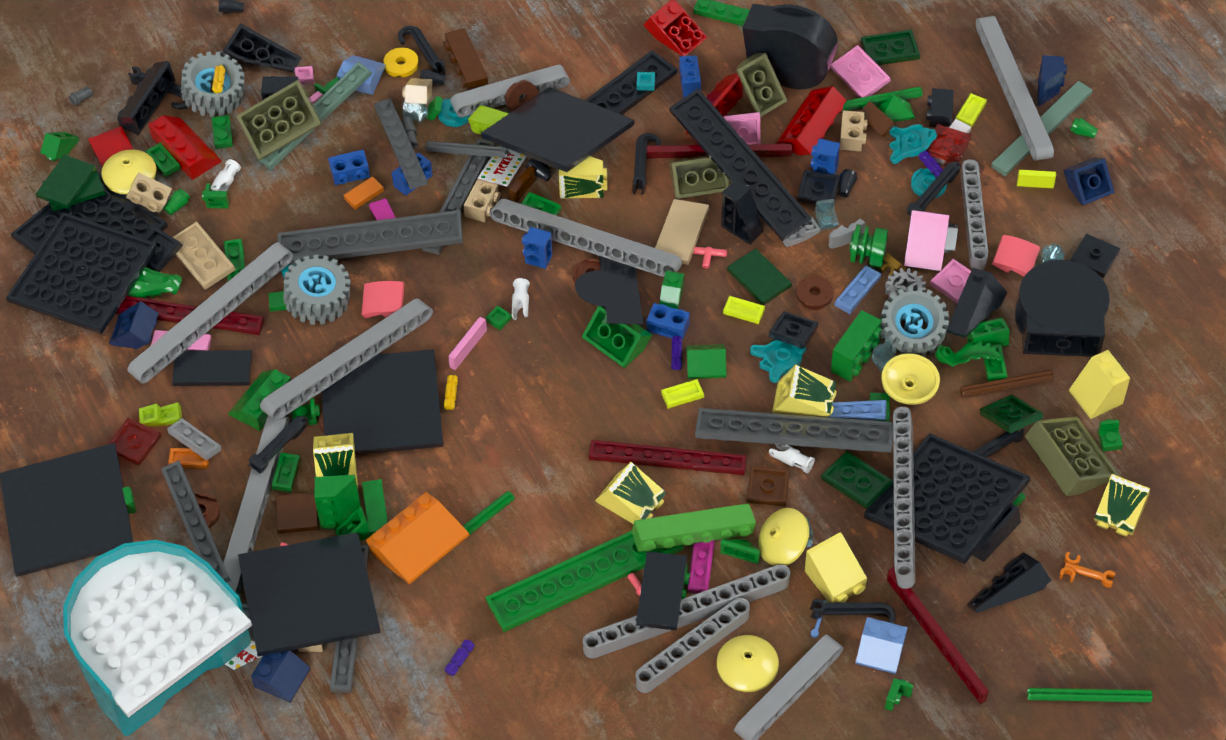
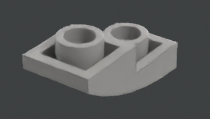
(803, 234)
(843, 235)

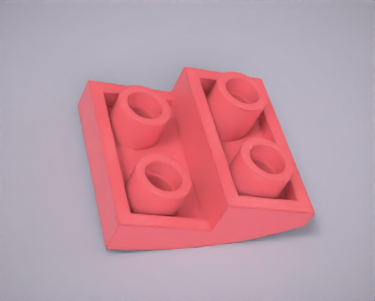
(1015, 255)
(382, 298)

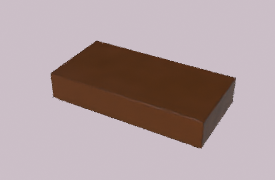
(877, 119)
(522, 184)

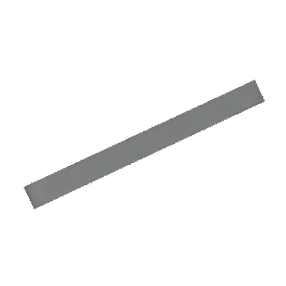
(1014, 88)
(586, 238)
(210, 313)
(345, 359)
(903, 498)
(252, 506)
(692, 603)

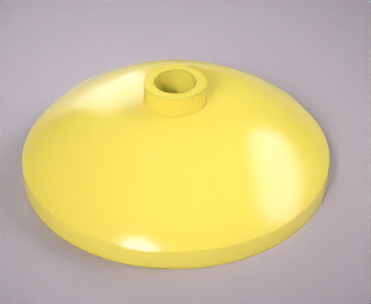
(123, 167)
(913, 371)
(783, 537)
(747, 673)

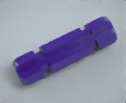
(930, 163)
(676, 363)
(459, 657)

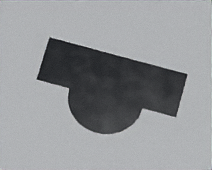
(614, 289)

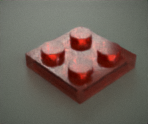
(949, 144)
(134, 440)

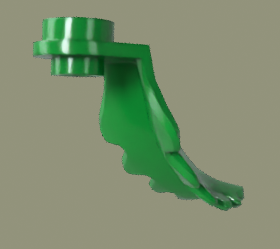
(967, 352)

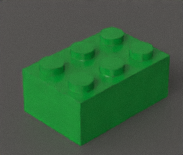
(856, 346)

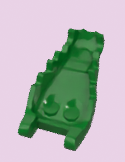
(154, 284)

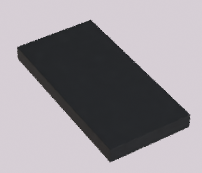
(213, 368)
(661, 591)

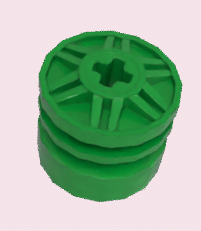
(868, 245)

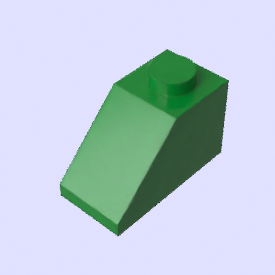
(58, 144)
(672, 289)

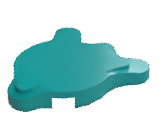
(910, 141)
(777, 358)

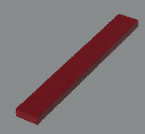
(690, 151)
(176, 312)
(667, 457)
(939, 638)

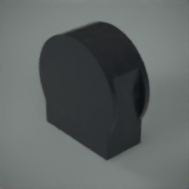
(795, 41)
(1062, 310)

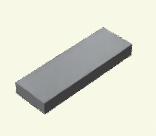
(194, 439)

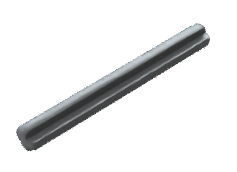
(466, 149)

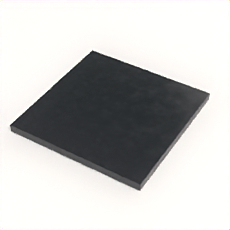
(558, 129)
(107, 210)
(82, 273)
(387, 404)
(955, 497)
(65, 509)
(308, 594)

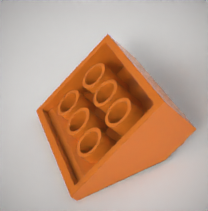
(416, 538)

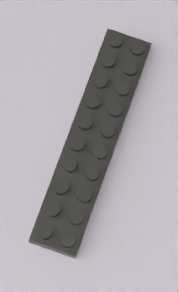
(375, 236)
(794, 430)

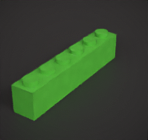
(693, 527)

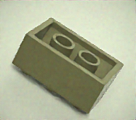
(761, 83)
(696, 177)

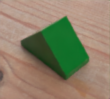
(354, 523)

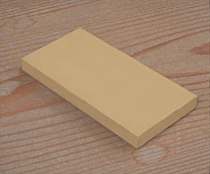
(682, 229)
(202, 256)

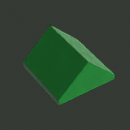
(706, 361)

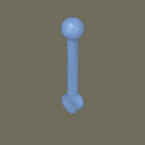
(815, 633)

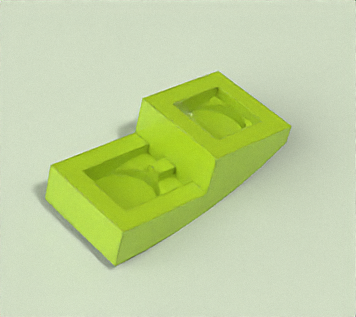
(160, 416)

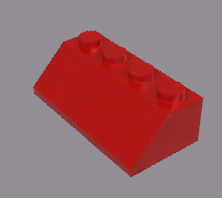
(726, 94)
(812, 120)
(183, 145)

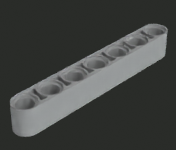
(494, 94)
(974, 214)
(689, 653)
(789, 689)

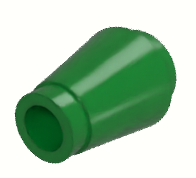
(1083, 128)
(177, 201)

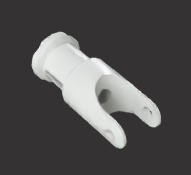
(226, 176)
(520, 298)
(792, 457)

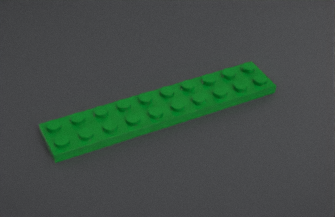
(569, 581)

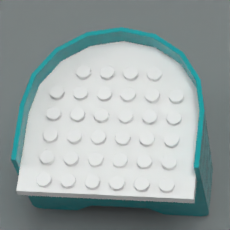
(149, 626)

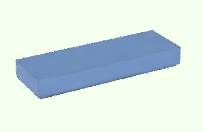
(857, 289)
(860, 410)

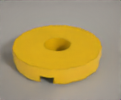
(397, 55)

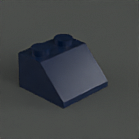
(1050, 78)
(1089, 180)
(134, 326)
(280, 674)

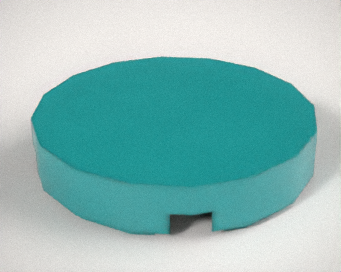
(449, 117)
(922, 180)

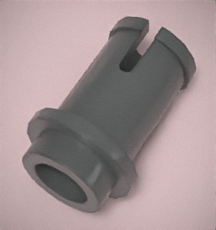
(76, 98)

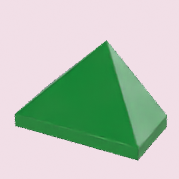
(897, 109)
(740, 549)

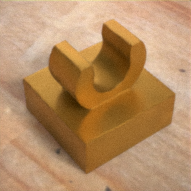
(892, 263)

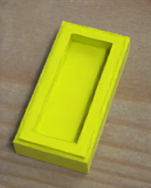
(971, 109)
(1033, 178)
(744, 309)
(682, 393)

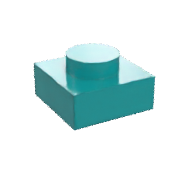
(645, 80)

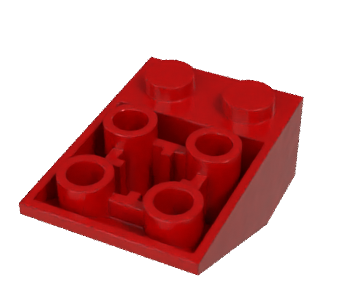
(675, 28)

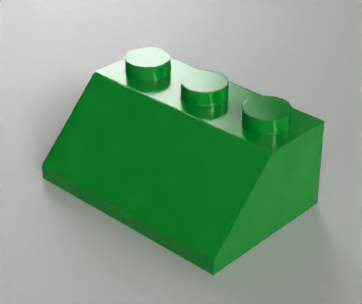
(616, 341)
(248, 406)
(335, 499)

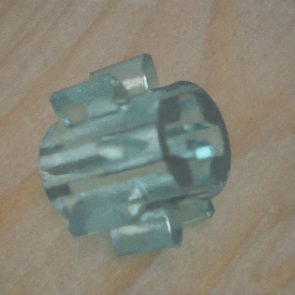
(1053, 252)

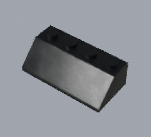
(146, 97)

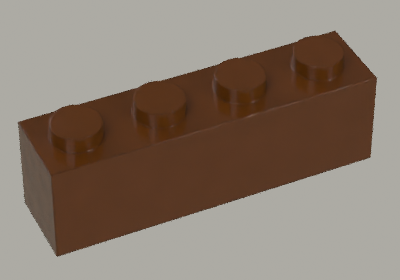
(465, 59)

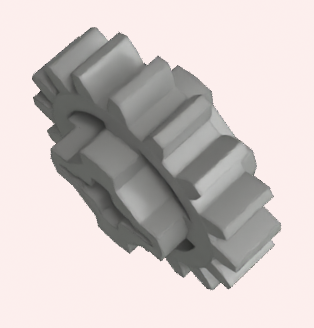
(906, 280)

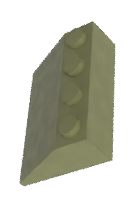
(279, 119)
(1070, 454)

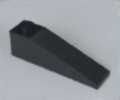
(256, 49)
(978, 299)
(1021, 578)

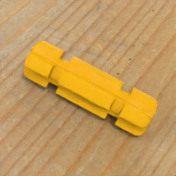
(218, 79)
(450, 394)

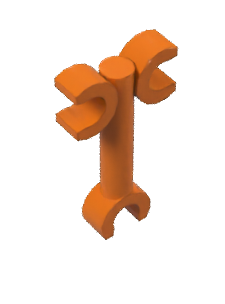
(1072, 567)

